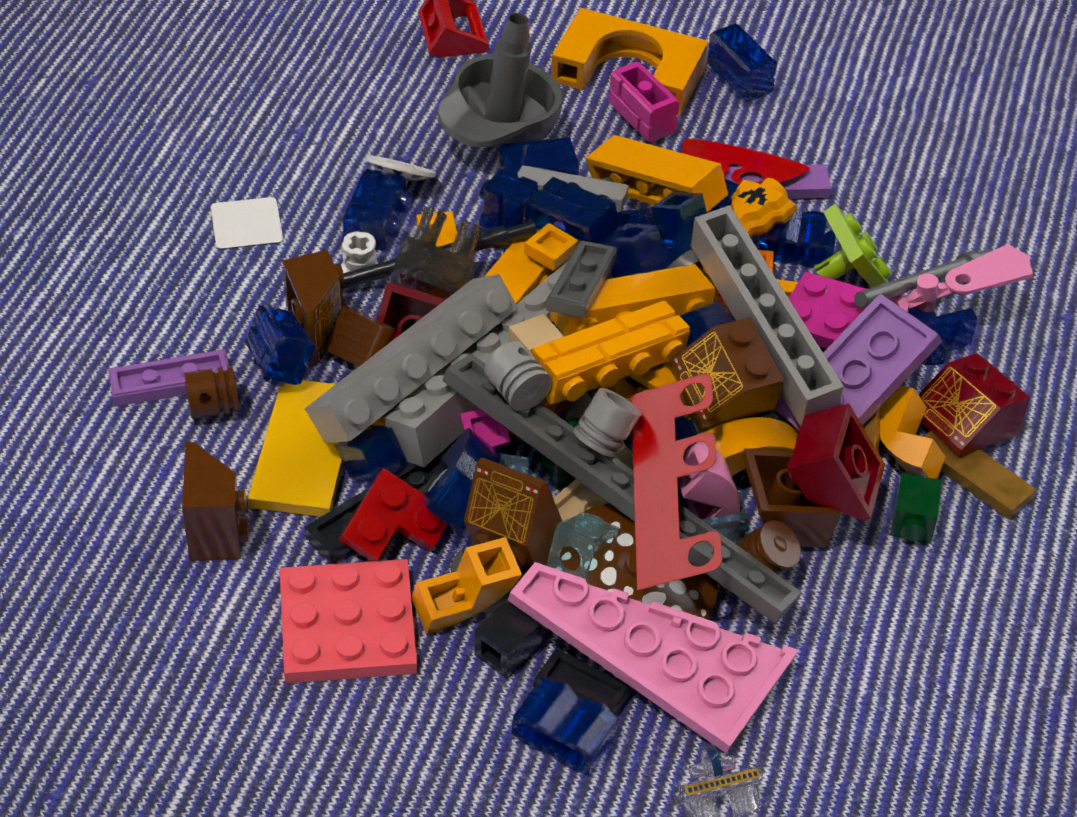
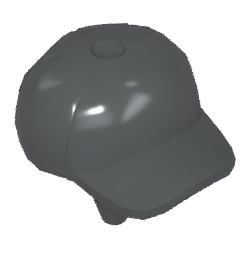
(502, 94)

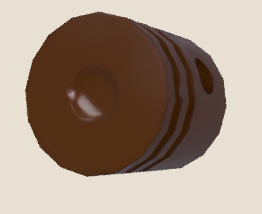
(218, 391)
(773, 546)

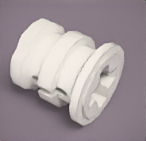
(358, 251)

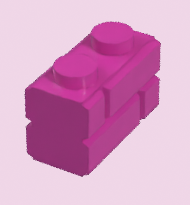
(643, 101)

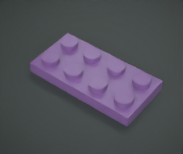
(874, 357)

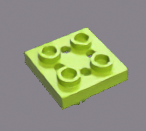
(856, 251)

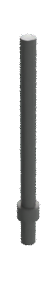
(909, 282)

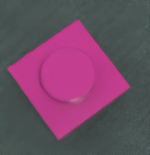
(486, 427)

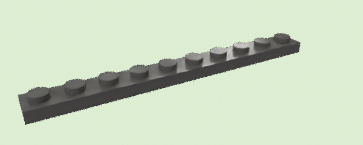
(615, 483)

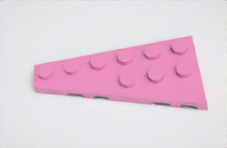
(669, 656)

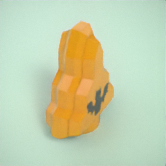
(761, 205)

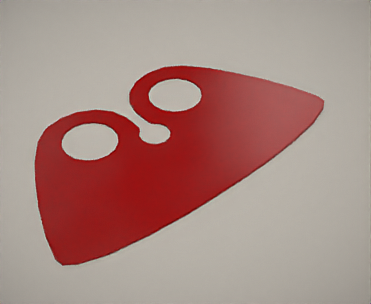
(750, 160)

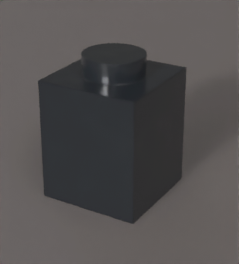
(507, 639)

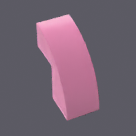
(711, 490)

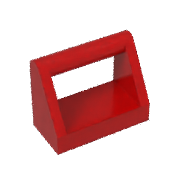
(440, 31)

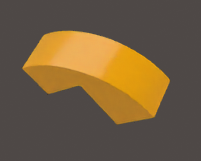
(898, 427)
(751, 434)
(481, 580)

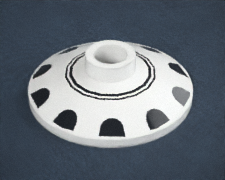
(409, 171)

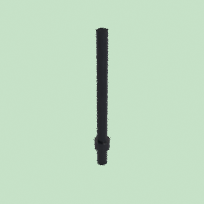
(497, 237)

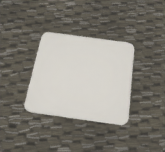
(246, 222)

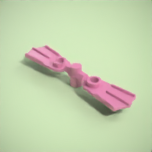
(988, 271)

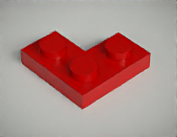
(387, 508)

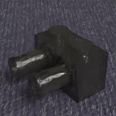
(432, 268)

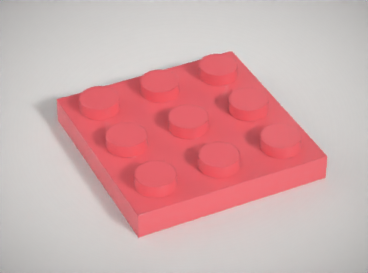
(347, 621)

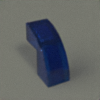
(451, 492)

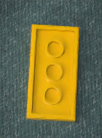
(295, 464)

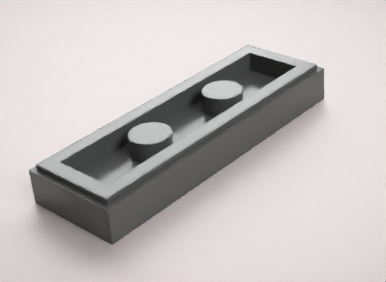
(581, 279)

